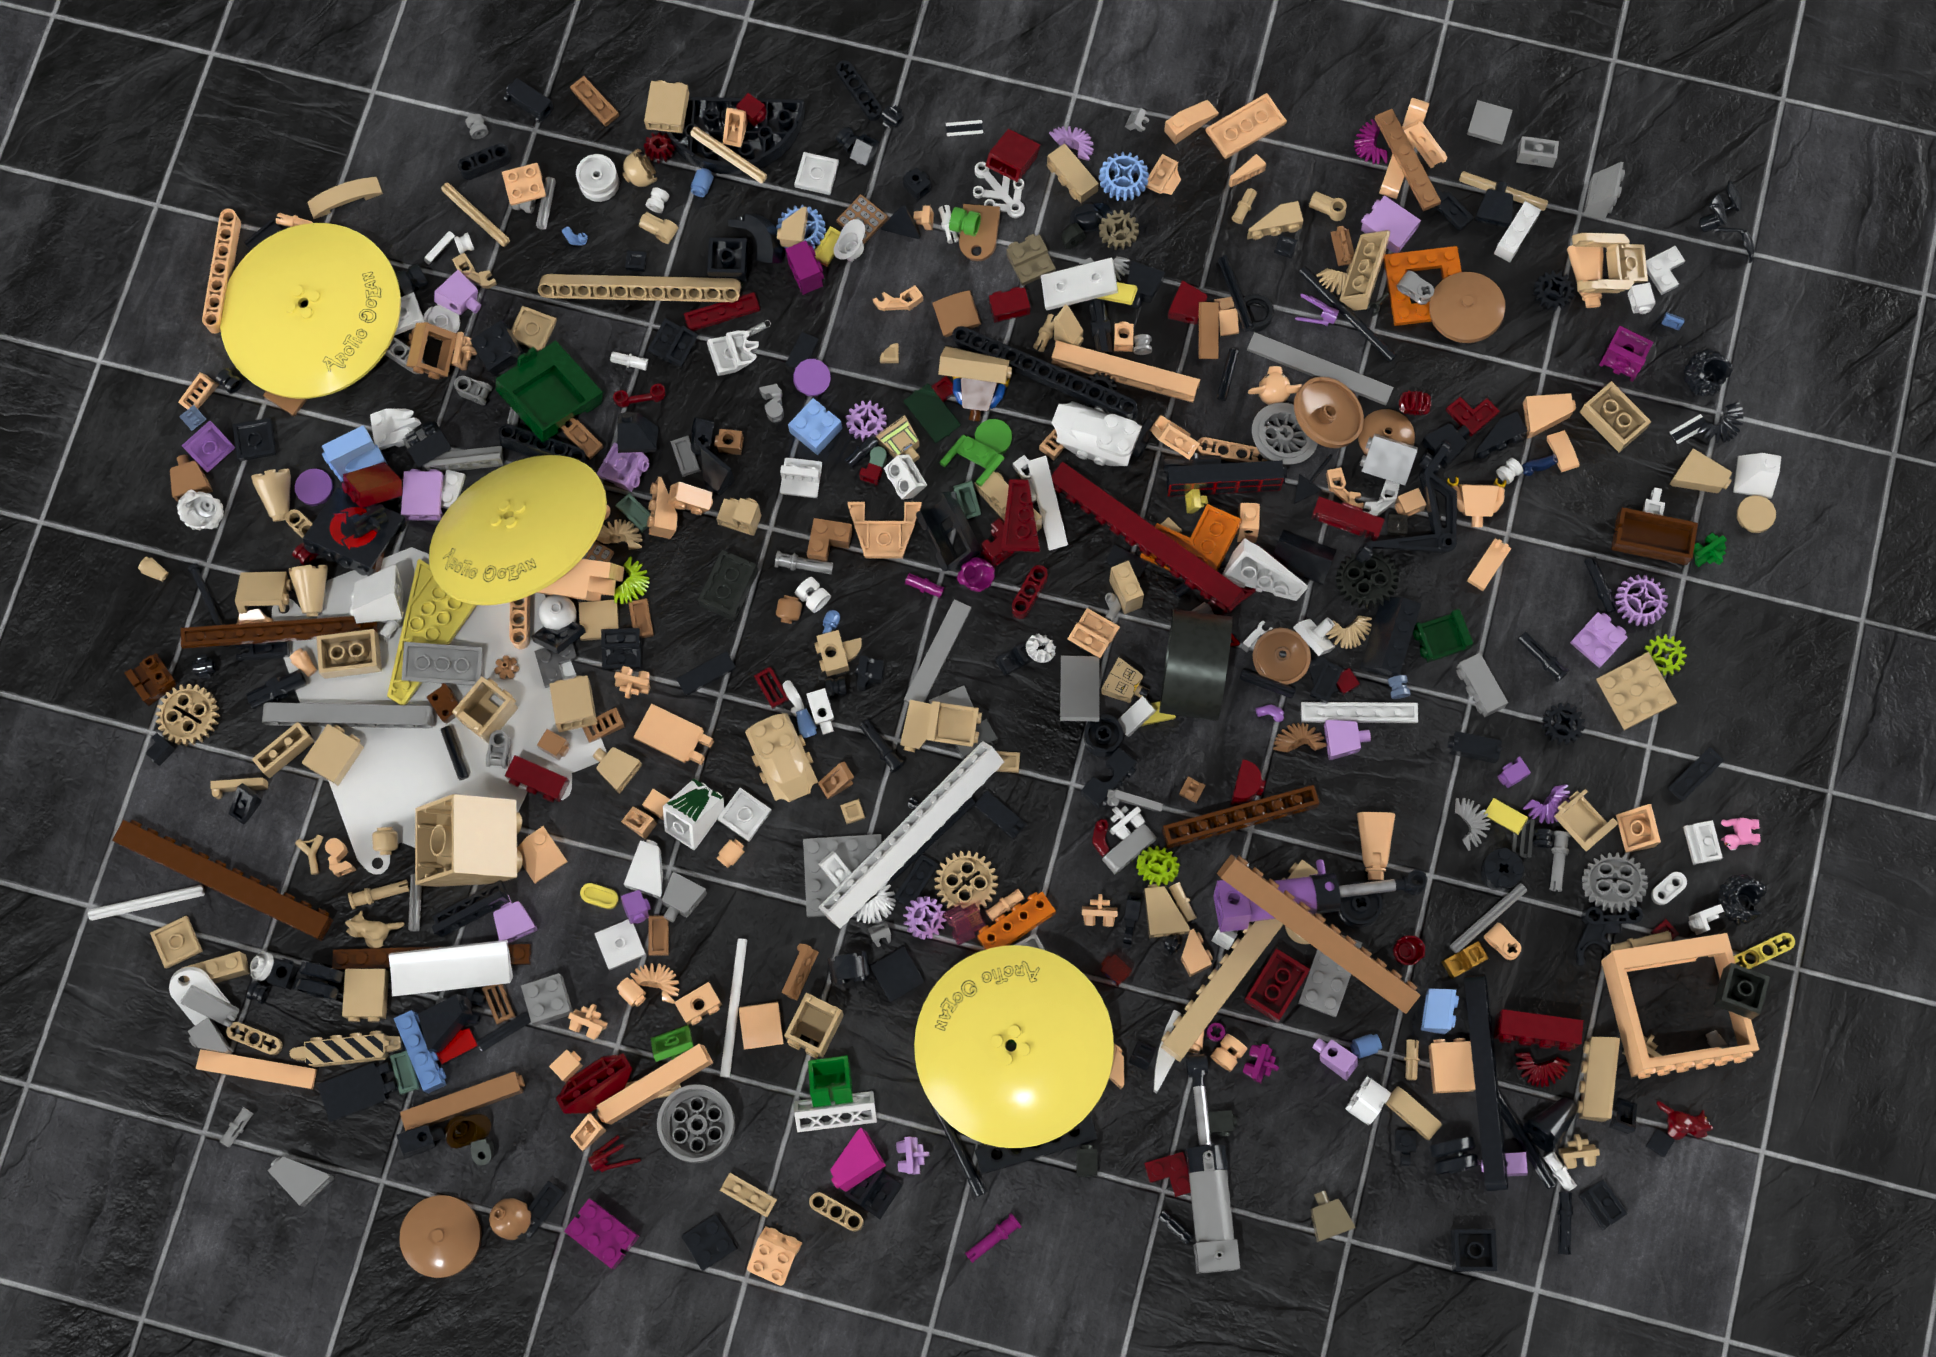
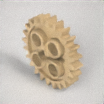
(178, 729)
(954, 869)

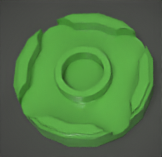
(994, 435)

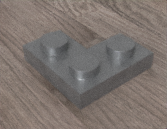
(549, 663)

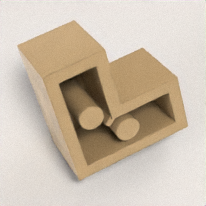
(740, 515)

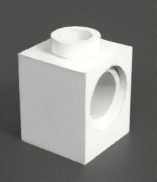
(1641, 298)

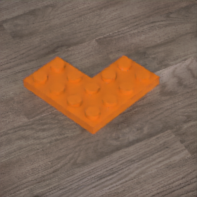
(1209, 539)

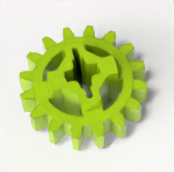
(1661, 647)
(1157, 866)

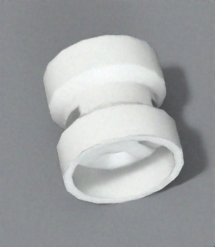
(657, 200)
(1510, 470)

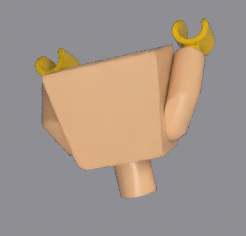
(1478, 499)

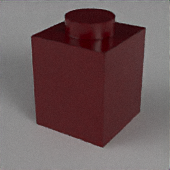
(754, 109)

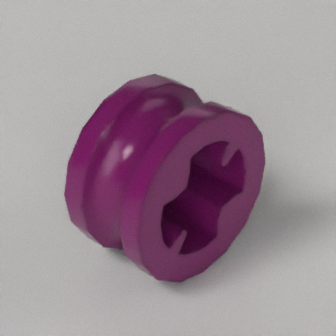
(1221, 1034)

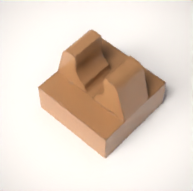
(1192, 790)

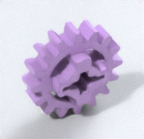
(859, 419)
(918, 912)

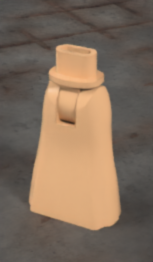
(1587, 266)
(1375, 837)

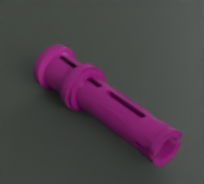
(1001, 1232)

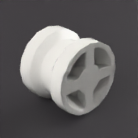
(464, 243)

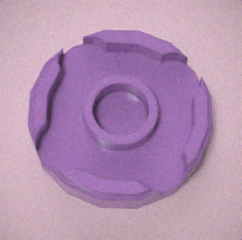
(811, 377)
(314, 487)

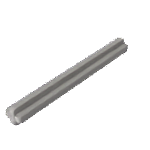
(1488, 918)

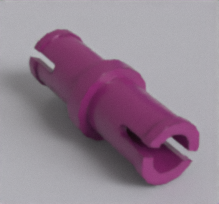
(924, 585)

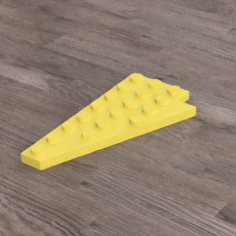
(430, 619)

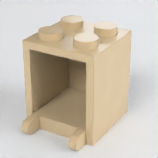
(480, 713)
(816, 1021)

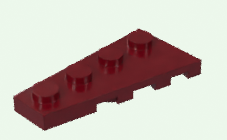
(1020, 522)

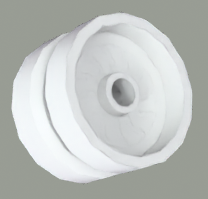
(597, 177)

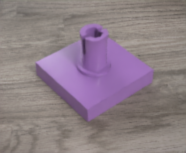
(208, 446)

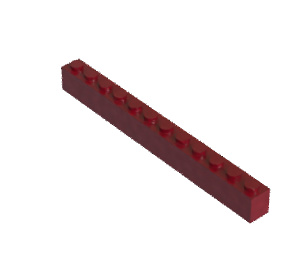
(1147, 537)

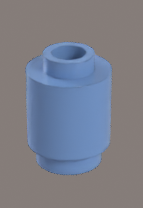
(701, 182)
(1366, 1045)

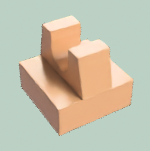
(925, 217)

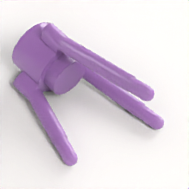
(1329, 313)

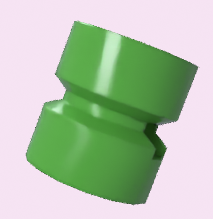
(965, 221)

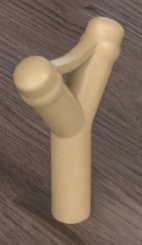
(311, 852)

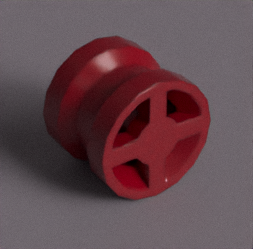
(303, 555)

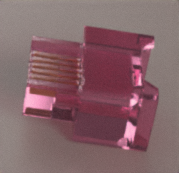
(964, 922)

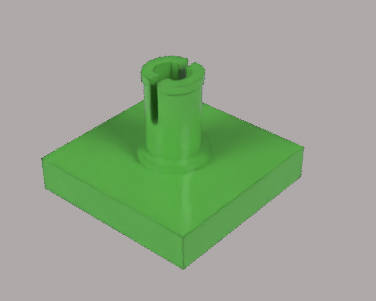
(672, 1043)

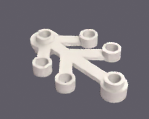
(1000, 192)

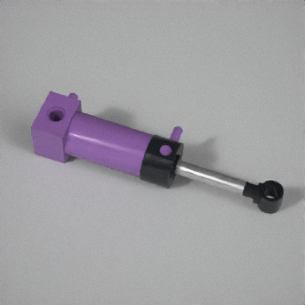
(1317, 891)

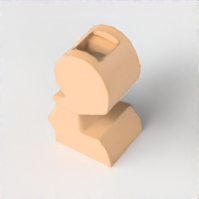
(338, 851)

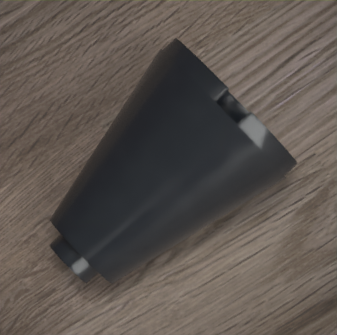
(1551, 1124)

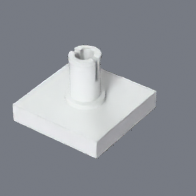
(1315, 635)

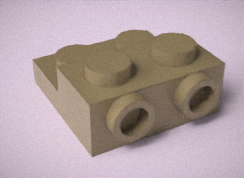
(1030, 259)

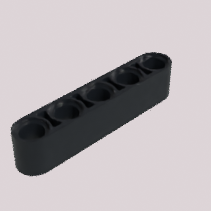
(534, 444)

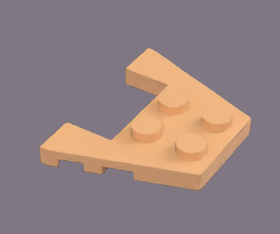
(884, 538)

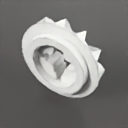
(1040, 656)

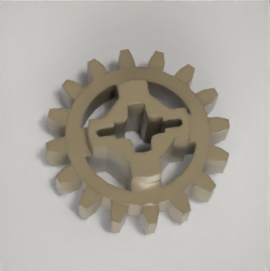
(1113, 224)

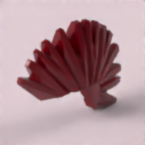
(1541, 1071)

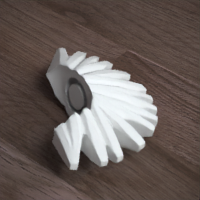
(879, 905)

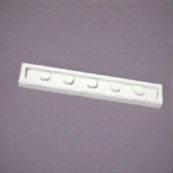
(1360, 712)

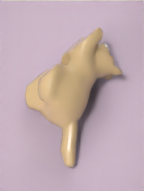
(373, 931)

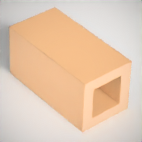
(690, 498)

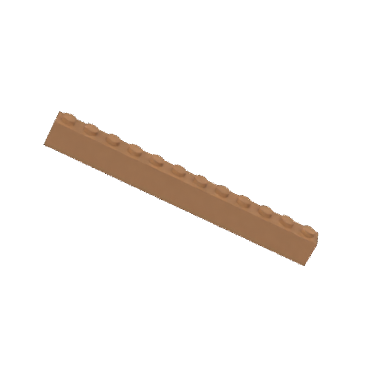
(1317, 933)

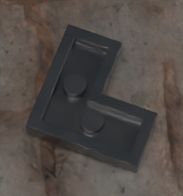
(558, 640)

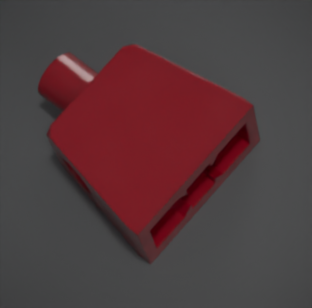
(1186, 304)

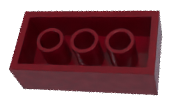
(1538, 1029)

